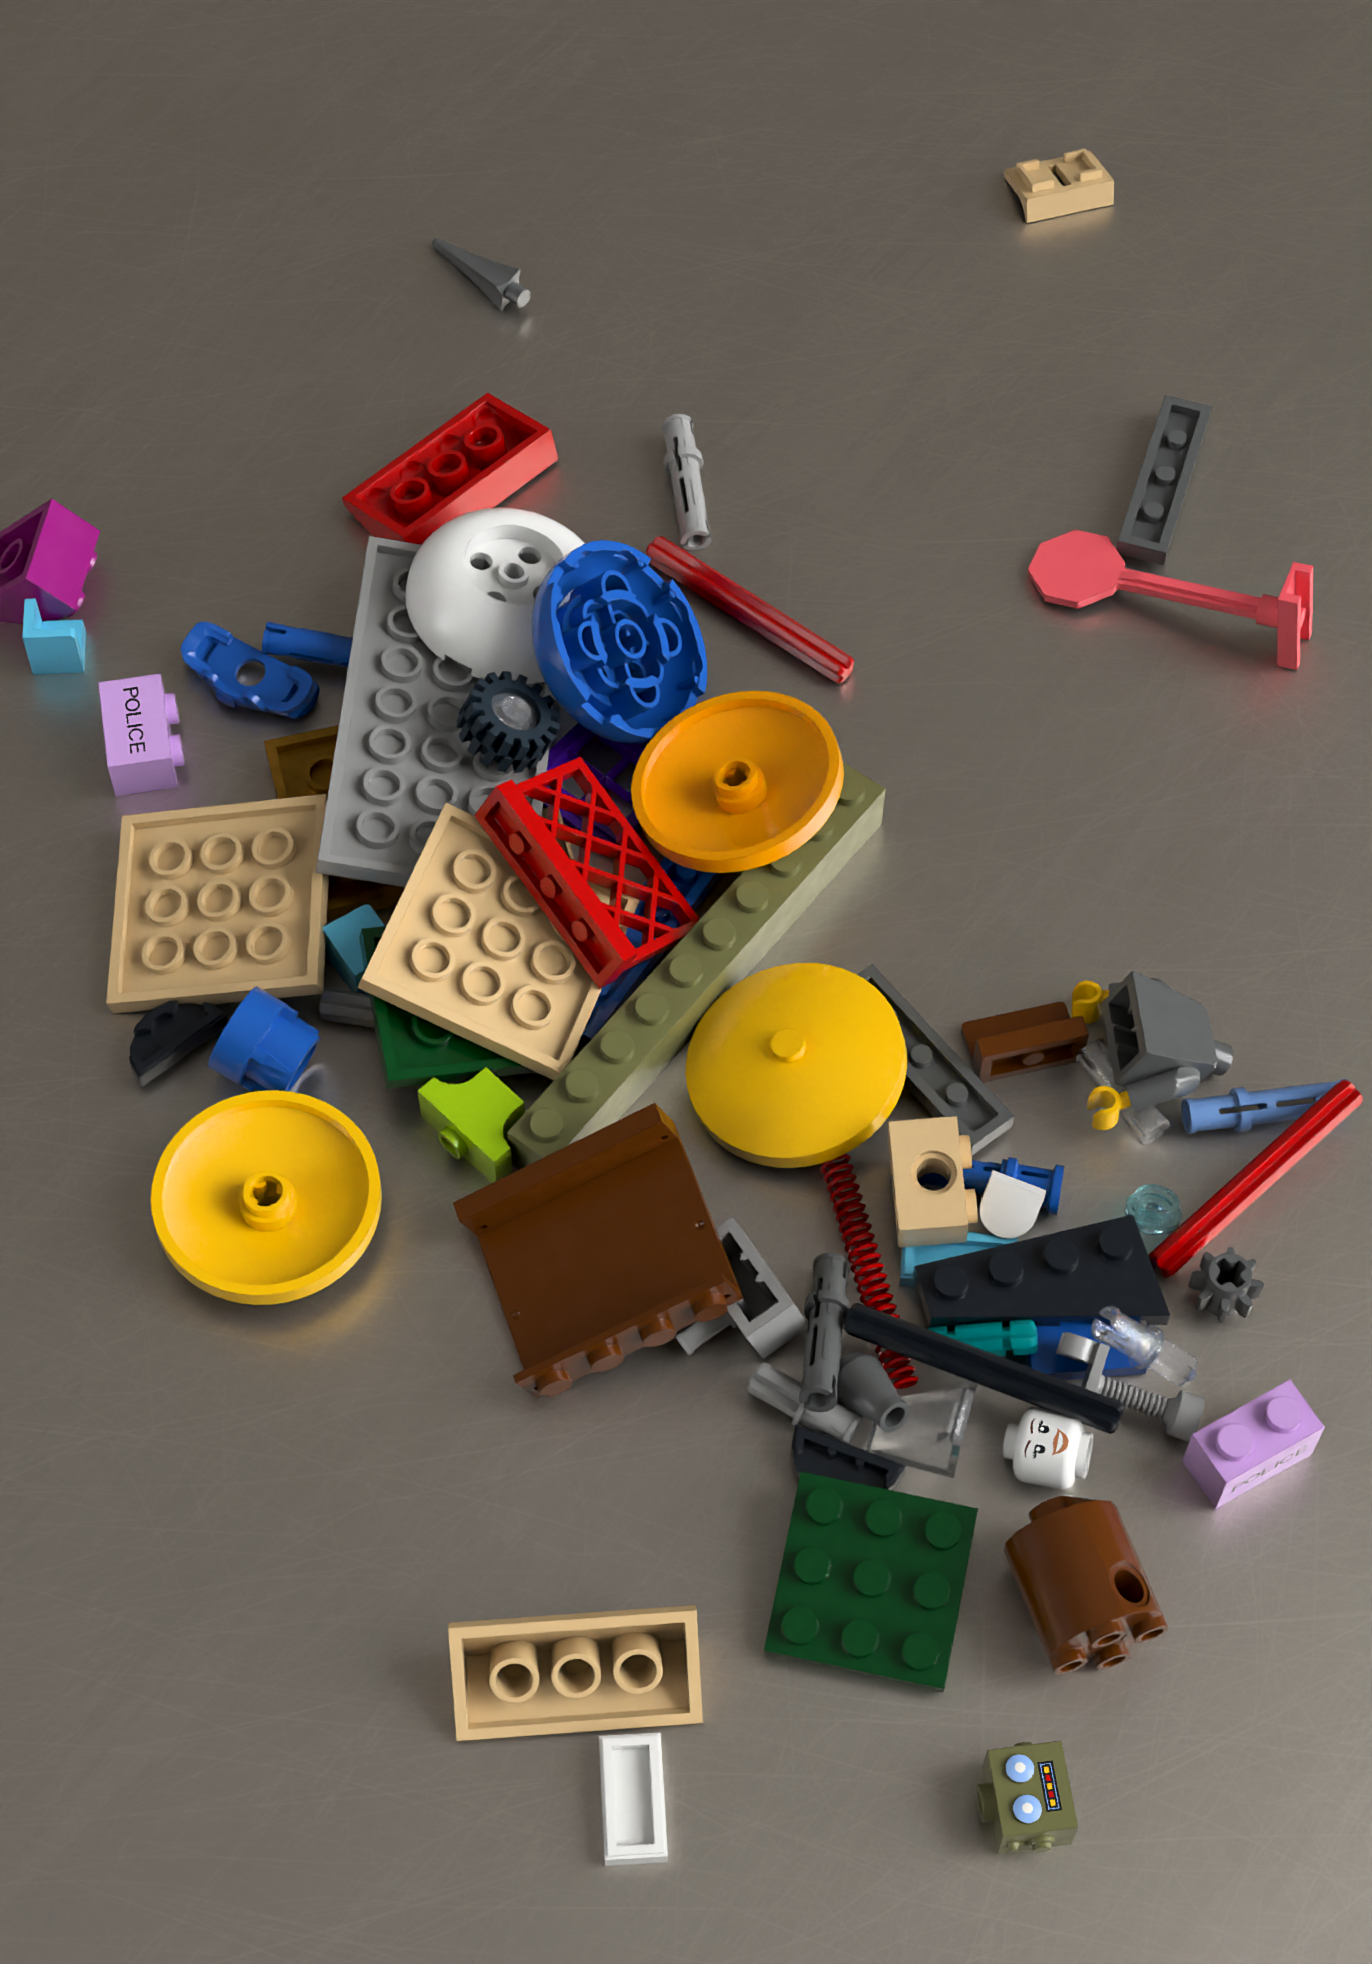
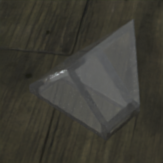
(933, 1431)

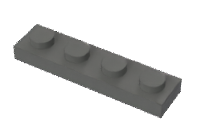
(1163, 480)
(940, 1076)

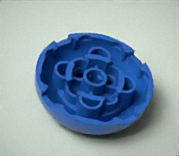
(622, 646)

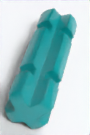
(995, 1338)

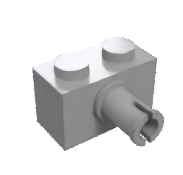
(766, 1312)

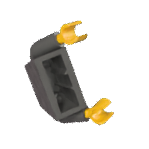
(1155, 1041)

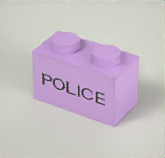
(138, 734)
(1252, 1443)

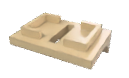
(1044, 196)

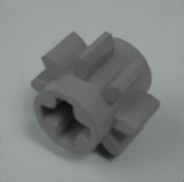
(1225, 1284)

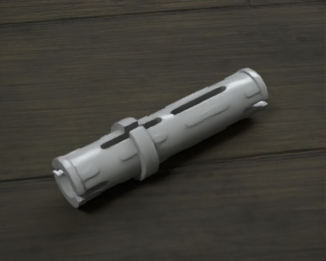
(684, 465)

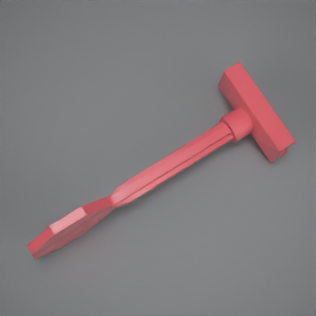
(1088, 568)

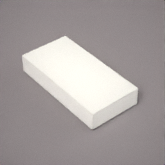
(633, 1799)

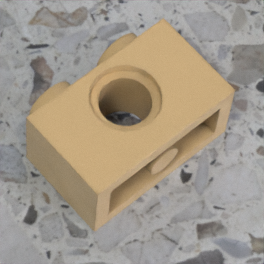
(922, 1214)

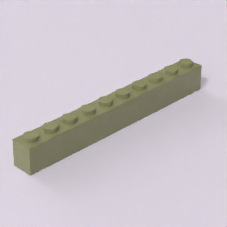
(701, 967)

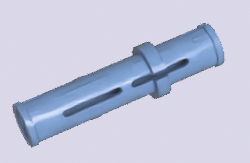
(1204, 1112)

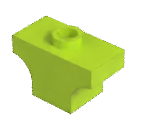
(474, 1120)

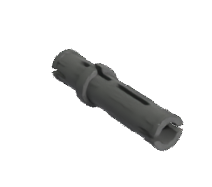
(826, 1312)

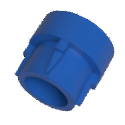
(264, 1044)

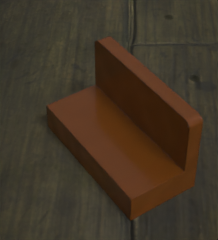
(1024, 1041)

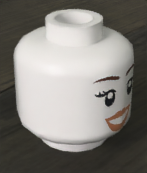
(1048, 1448)

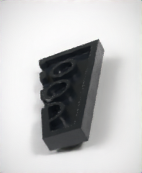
(1046, 1280)

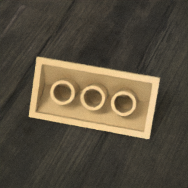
(575, 1672)

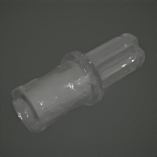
(1145, 1346)

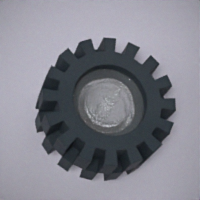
(508, 721)

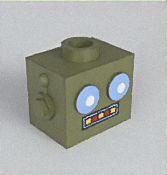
(1027, 1797)

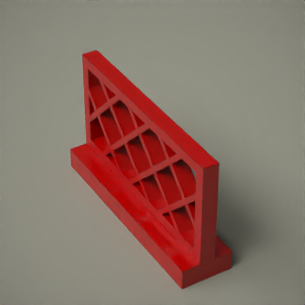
(561, 883)

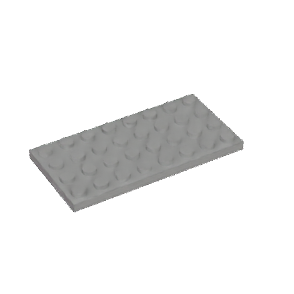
(399, 736)

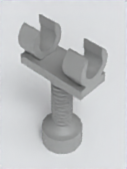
(1179, 1413)

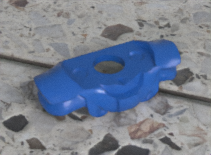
(219, 656)

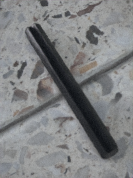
(983, 1368)

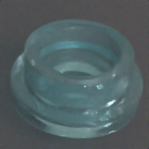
(1154, 1209)

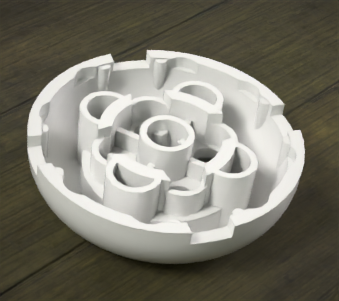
(477, 585)

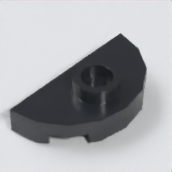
(170, 1034)
(838, 1460)

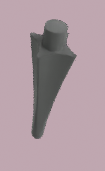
(493, 278)

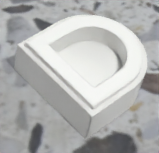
(1010, 1205)

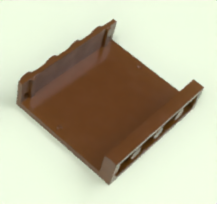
(600, 1250)

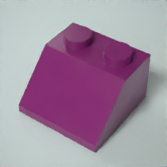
(45, 560)

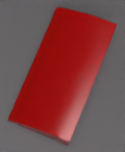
(453, 471)

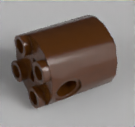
(1083, 1583)

